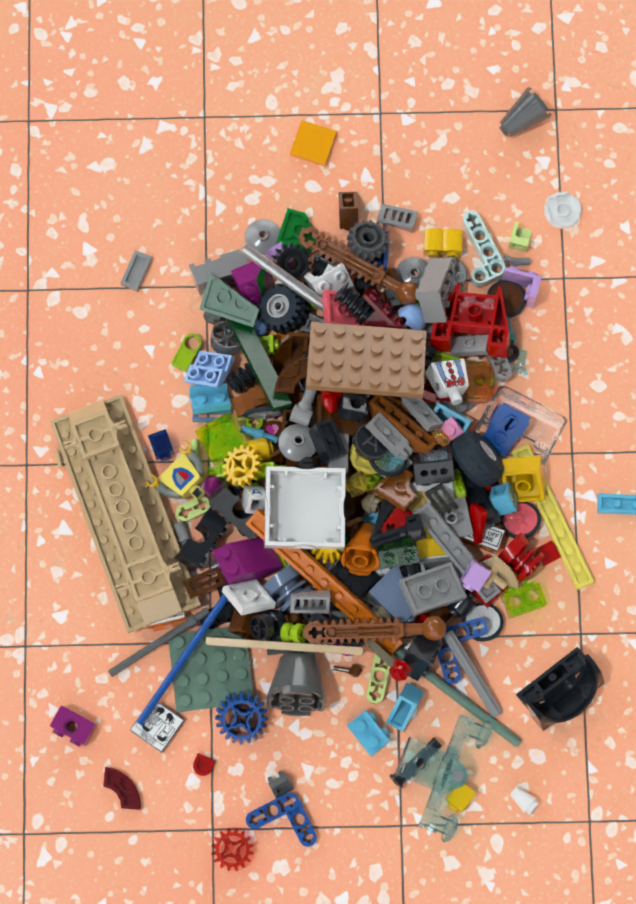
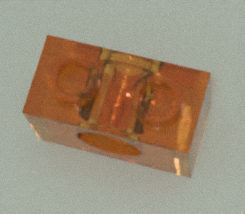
(476, 393)

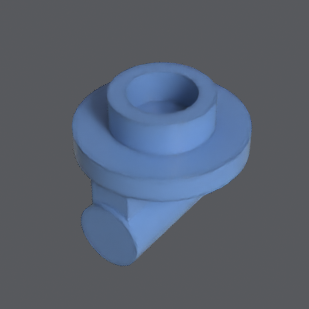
(259, 328)

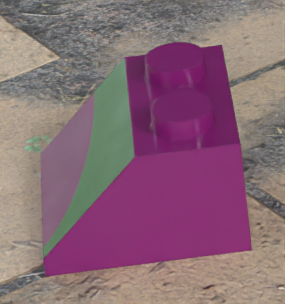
(252, 281)

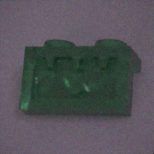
(398, 553)

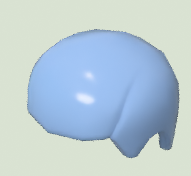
(413, 316)

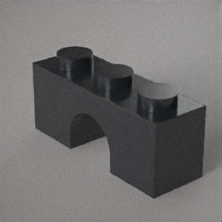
(223, 500)
(193, 553)

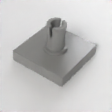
(458, 519)

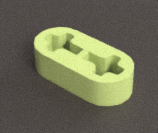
(194, 513)

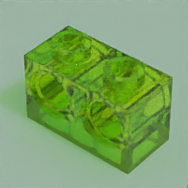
(525, 604)

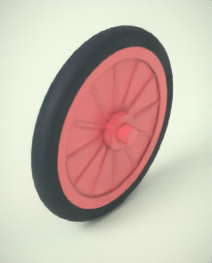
(524, 520)

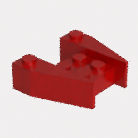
(474, 315)

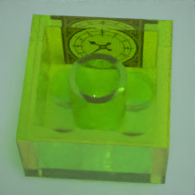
(220, 438)

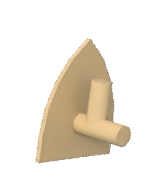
(500, 574)

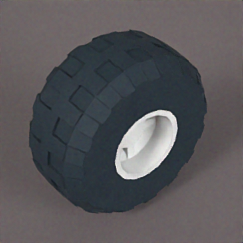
(477, 459)

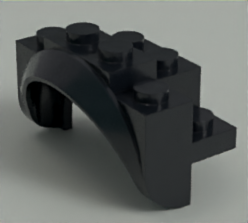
(561, 691)

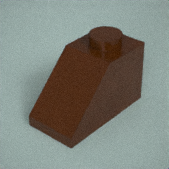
(348, 209)

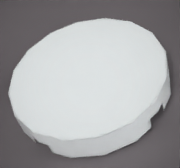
(562, 210)

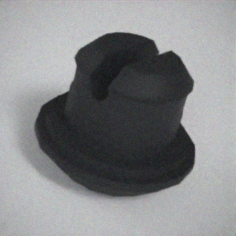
(308, 463)

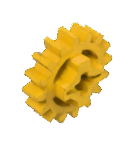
(234, 470)

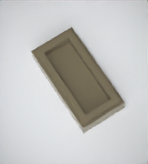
(382, 654)

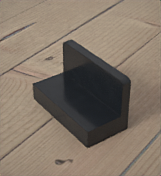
(327, 441)

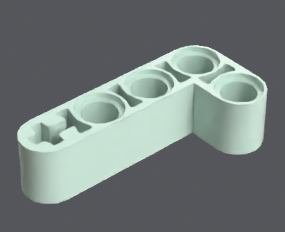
(480, 246)

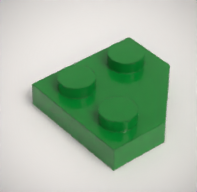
(292, 226)

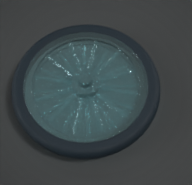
(389, 465)

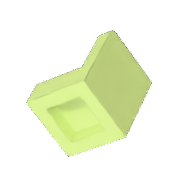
(519, 238)

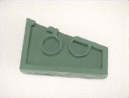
(228, 303)

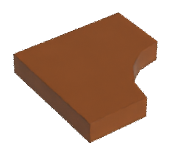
(397, 490)

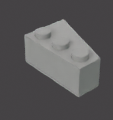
(220, 267)
(434, 289)

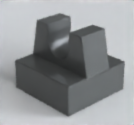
(280, 785)

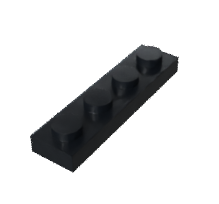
(478, 495)

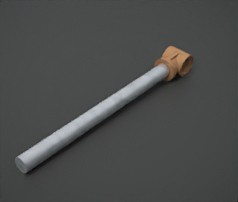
(283, 276)

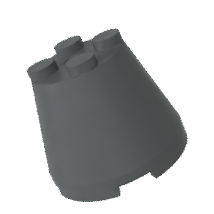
(297, 685)

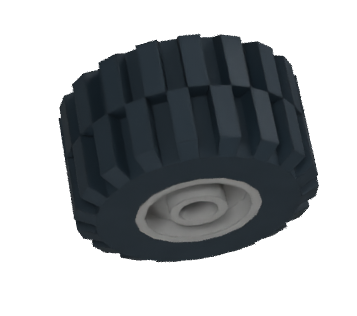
(282, 309)

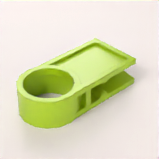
(185, 356)

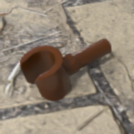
(354, 671)

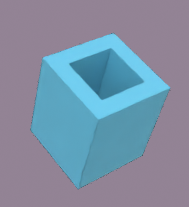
(503, 499)

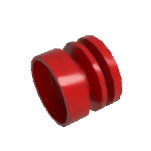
(520, 558)

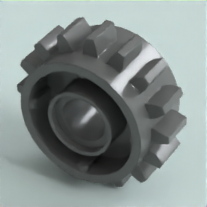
(370, 231)

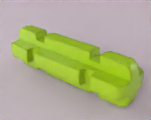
(458, 484)

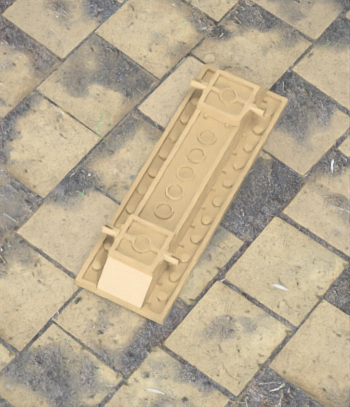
(124, 513)

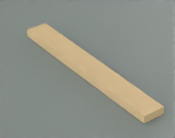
(291, 646)

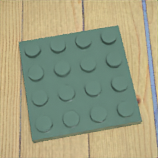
(209, 671)

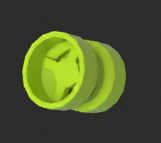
(291, 632)

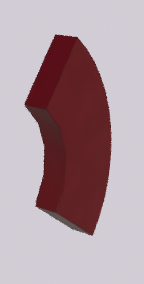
(123, 787)

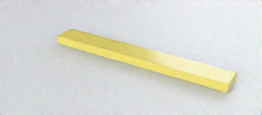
(560, 532)

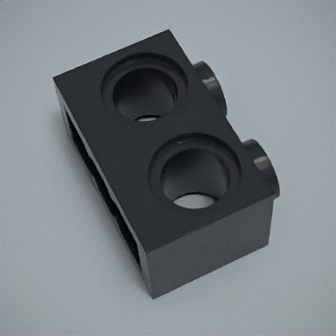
(351, 400)

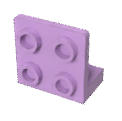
(525, 279)

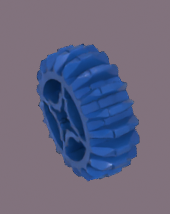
(250, 731)

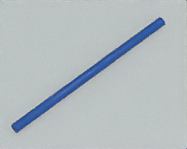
(182, 659)

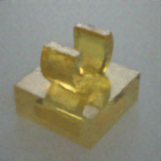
(357, 484)

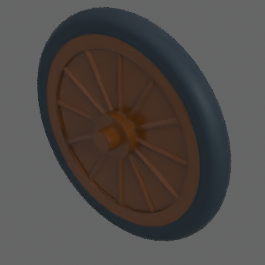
(512, 295)

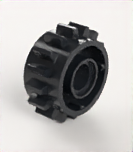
(301, 260)

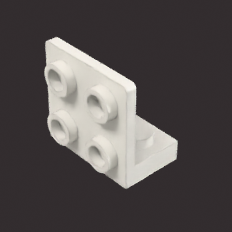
(331, 280)

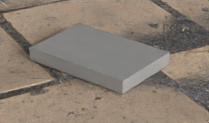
(432, 589)

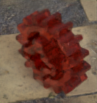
(221, 856)

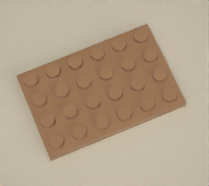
(366, 360)

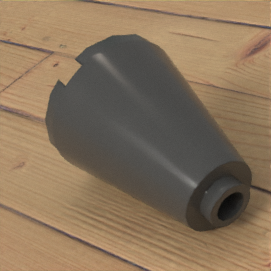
(524, 114)

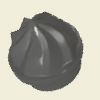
(211, 318)

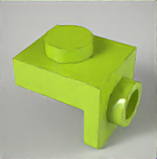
(269, 344)

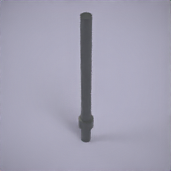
(191, 621)

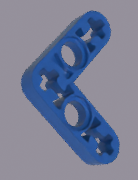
(476, 633)
(290, 812)

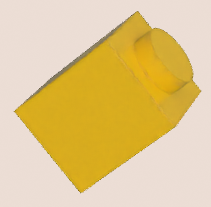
(460, 798)

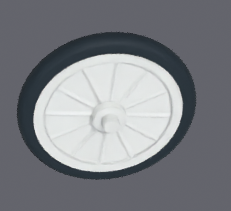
(491, 615)

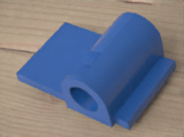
(505, 428)

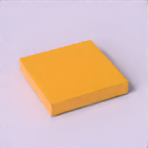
(313, 143)

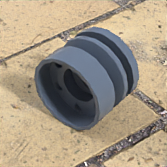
(284, 584)

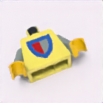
(182, 476)

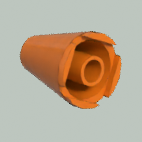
(360, 555)

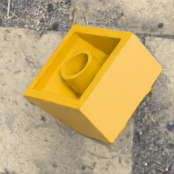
(525, 477)

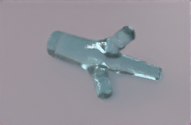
(520, 365)

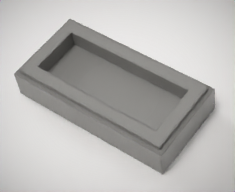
(136, 271)

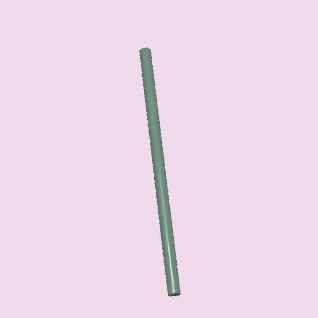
(464, 702)

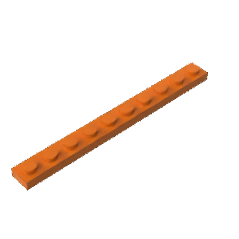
(324, 580)

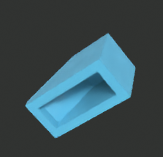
(404, 707)

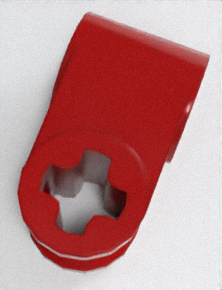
(396, 519)

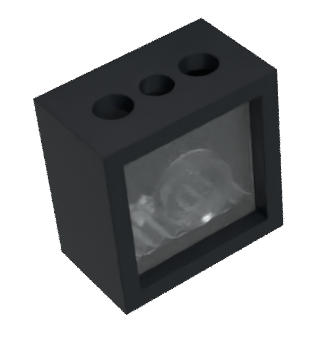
(433, 466)

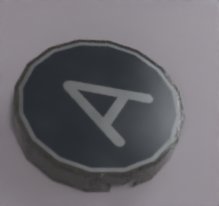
(368, 445)

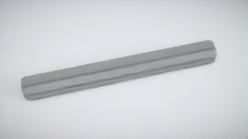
(472, 674)

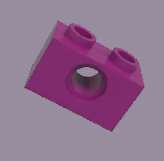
(64, 718)

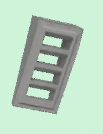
(399, 211)
(311, 595)

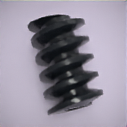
(353, 303)
(242, 379)

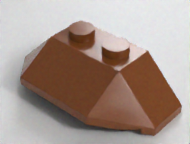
(404, 422)

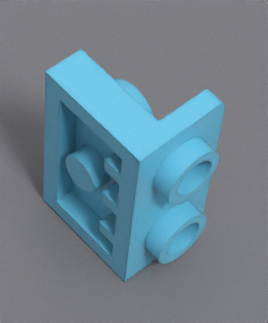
(209, 399)
(368, 732)

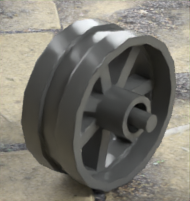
(226, 339)

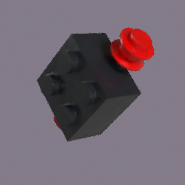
(418, 657)

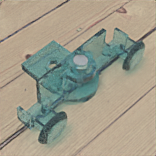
(442, 771)

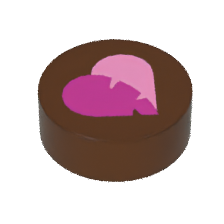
(272, 427)

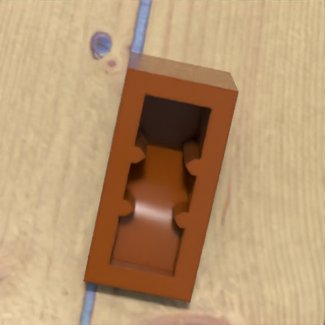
(251, 399)

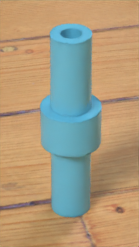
(259, 433)

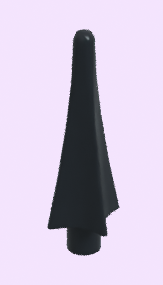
(384, 511)

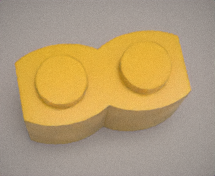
(442, 242)

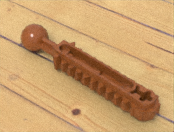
(404, 291)
(432, 628)

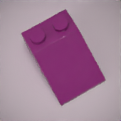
(246, 560)

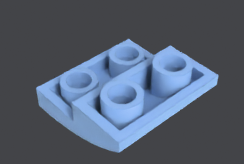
(209, 369)

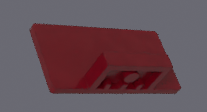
(384, 312)

